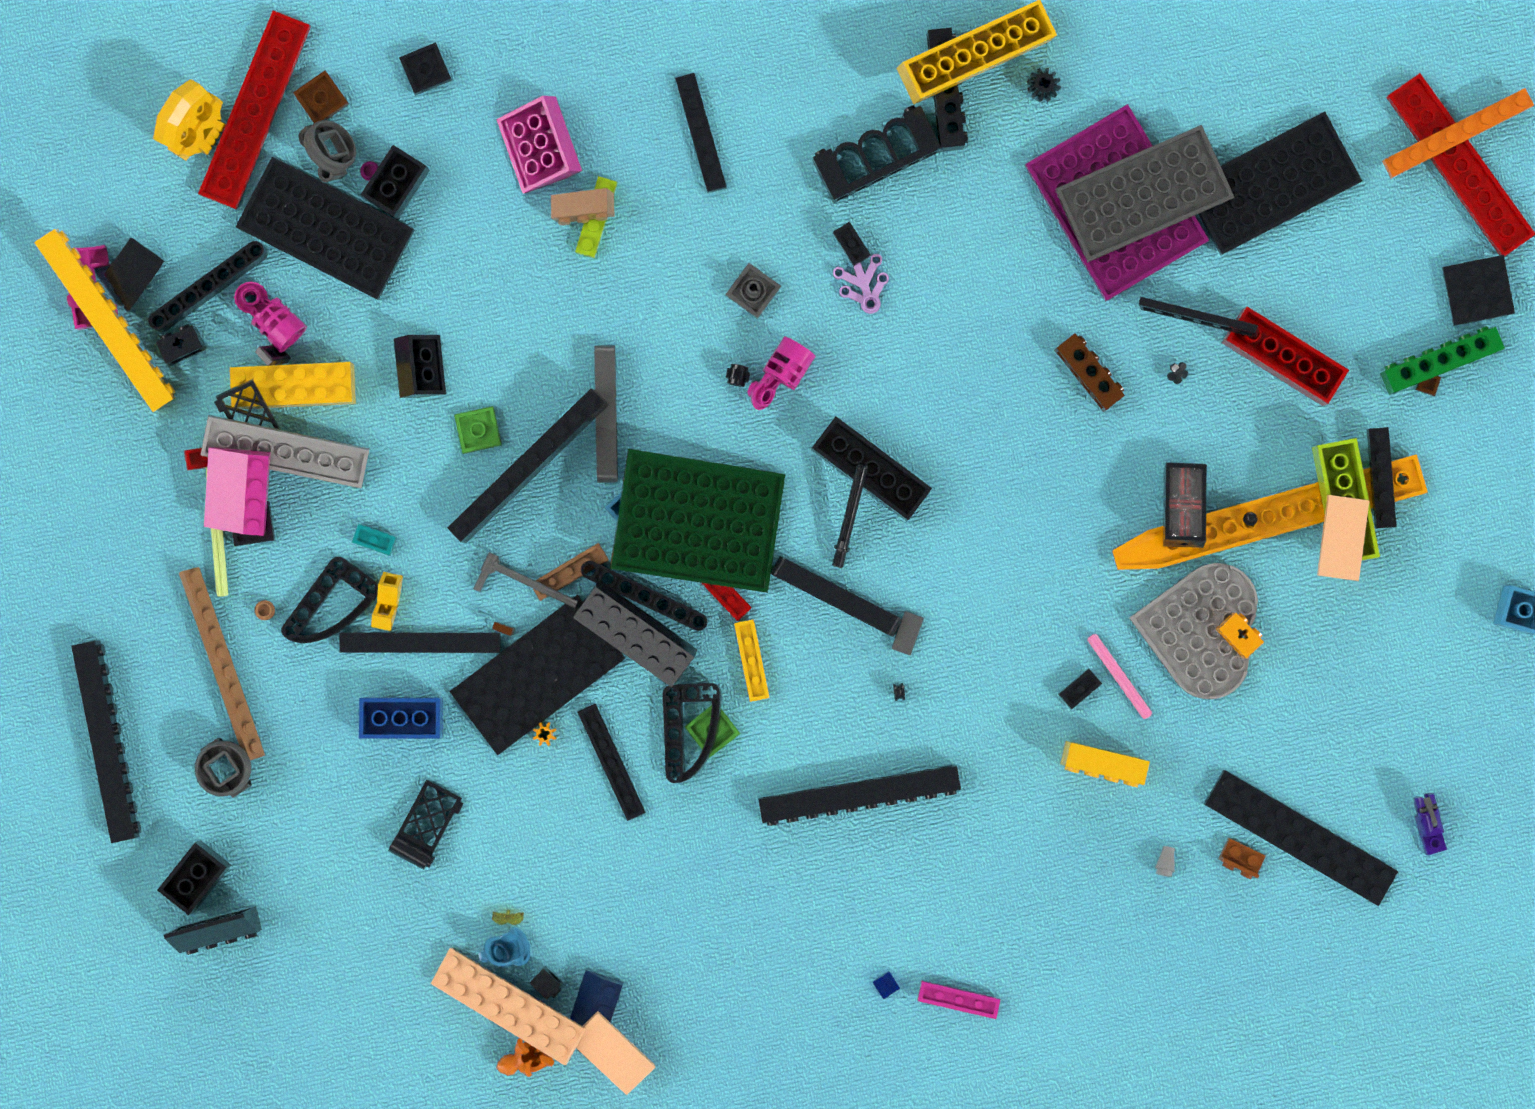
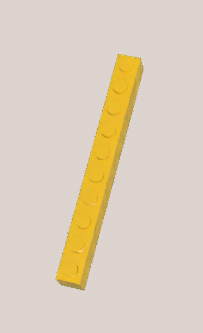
(104, 319)

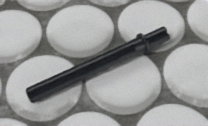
(842, 545)

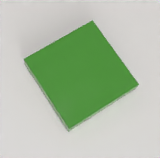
(478, 430)
(700, 725)

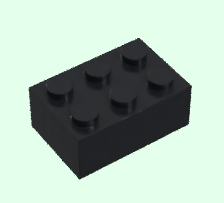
(395, 182)
(194, 877)

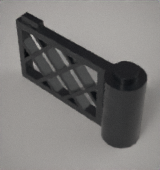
(220, 404)
(416, 850)

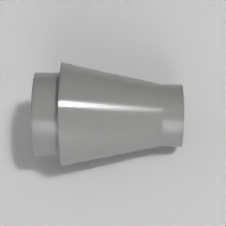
(1166, 863)

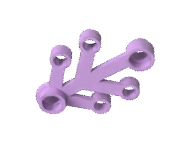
(862, 281)

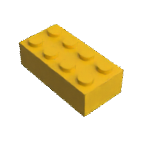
(1106, 763)

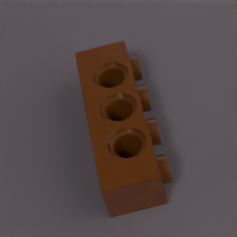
(1078, 368)

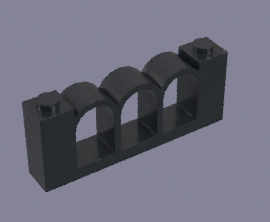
(920, 132)

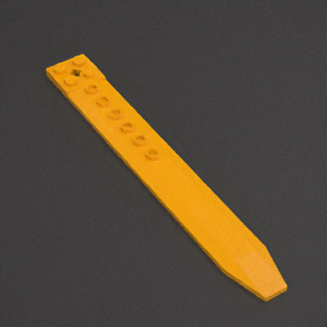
(1275, 516)

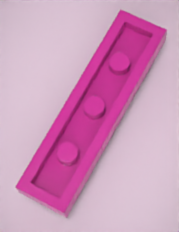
(958, 999)

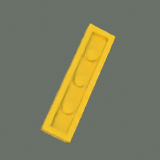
(751, 660)

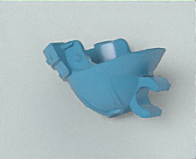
(506, 949)

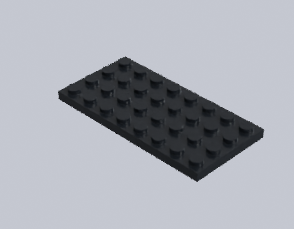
(1280, 182)
(325, 228)
(534, 677)

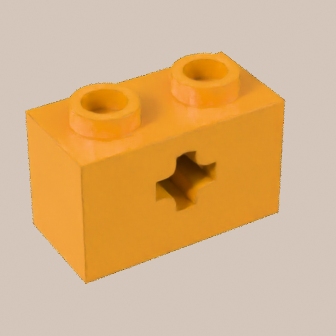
(1229, 631)

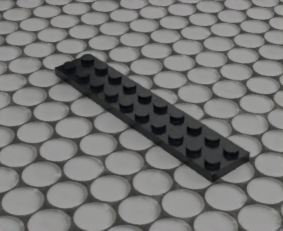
(1301, 837)

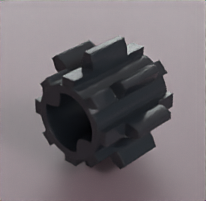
(737, 375)

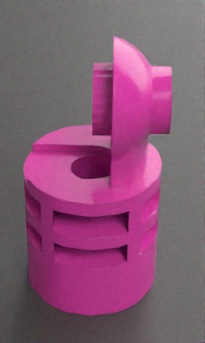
(270, 317)
(785, 367)

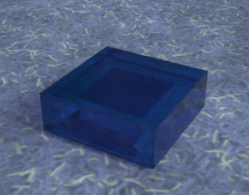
(886, 985)

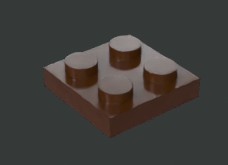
(321, 97)

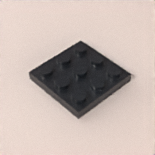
(1478, 290)

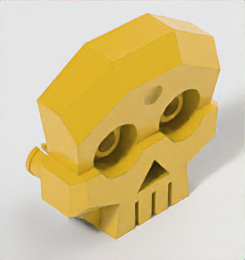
(189, 121)

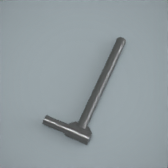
(492, 564)

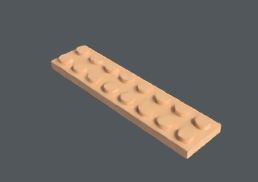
(508, 1006)

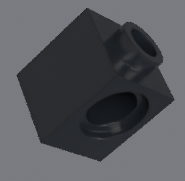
(546, 983)

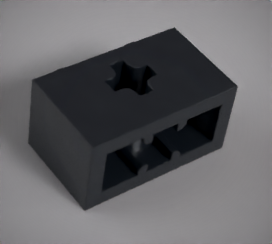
(192, 344)

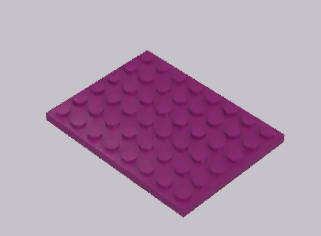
(1086, 152)

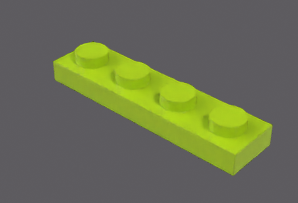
(593, 230)

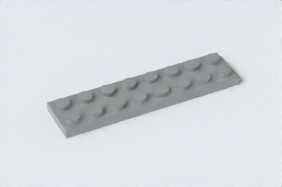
(291, 451)

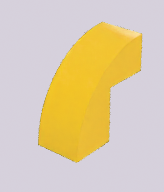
(387, 601)

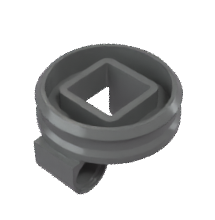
(330, 166)
(238, 758)

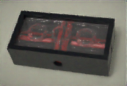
(1184, 505)

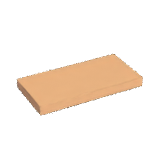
(1343, 538)
(613, 1053)

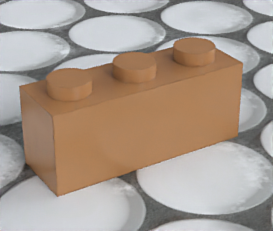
(582, 206)

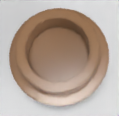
(264, 610)

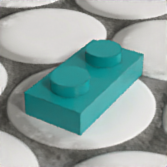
(374, 539)

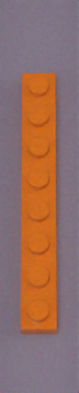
(1458, 133)

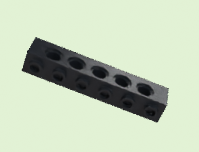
(947, 140)

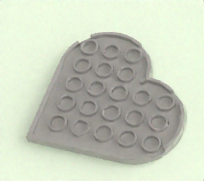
(1183, 626)

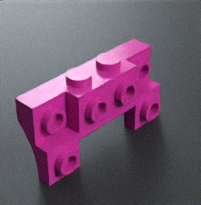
(94, 258)

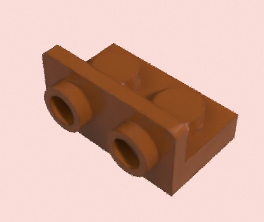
(1241, 857)

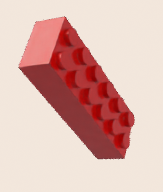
(1288, 358)

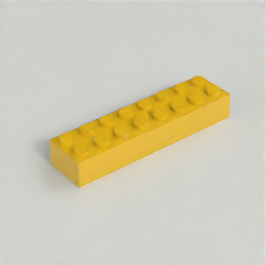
(976, 51)

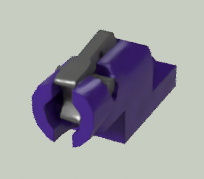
(1429, 824)

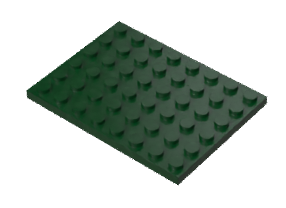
(697, 521)

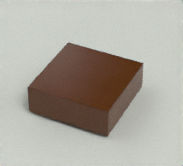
(1429, 386)
(503, 628)

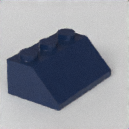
(596, 994)

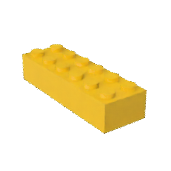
(297, 384)

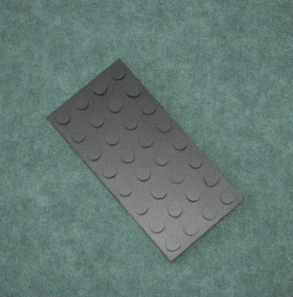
(1144, 193)

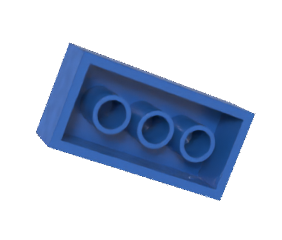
(400, 718)

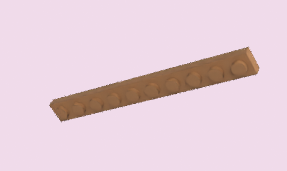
(221, 662)

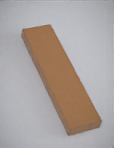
(571, 570)

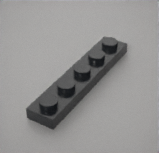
(1381, 477)

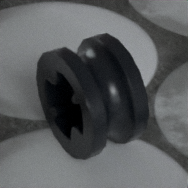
(899, 692)

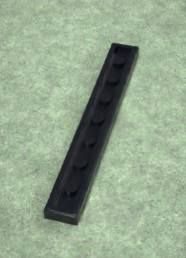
(420, 643)

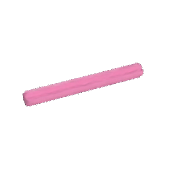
(1119, 676)

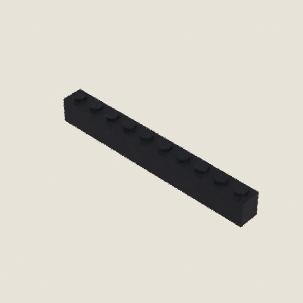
(528, 466)
(105, 741)
(859, 794)

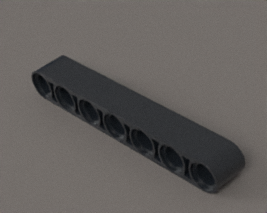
(217, 286)
(654, 596)
(836, 596)

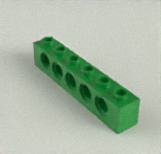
(1490, 342)

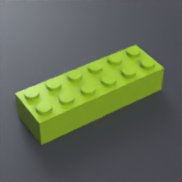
(1342, 475)

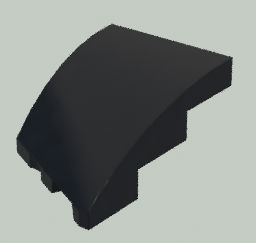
(132, 272)

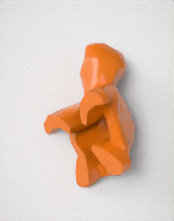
(526, 1060)

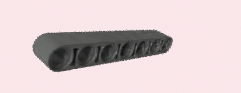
(607, 420)

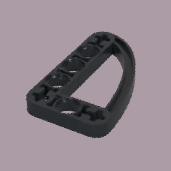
(324, 592)
(677, 723)

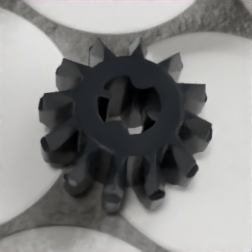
(1046, 78)

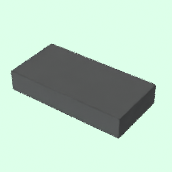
(907, 633)

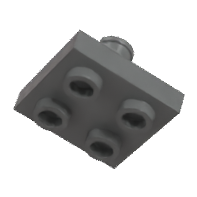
(753, 290)

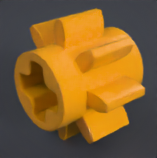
(546, 728)

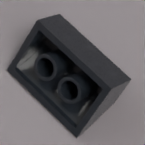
(419, 366)

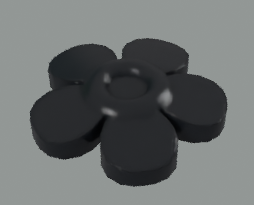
(1177, 372)

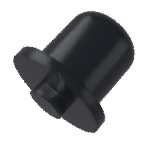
(1250, 518)

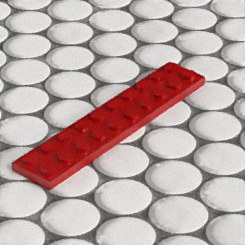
(254, 110)
(1462, 168)

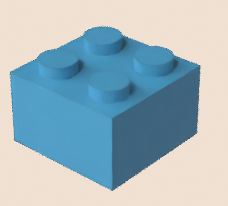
(1516, 610)

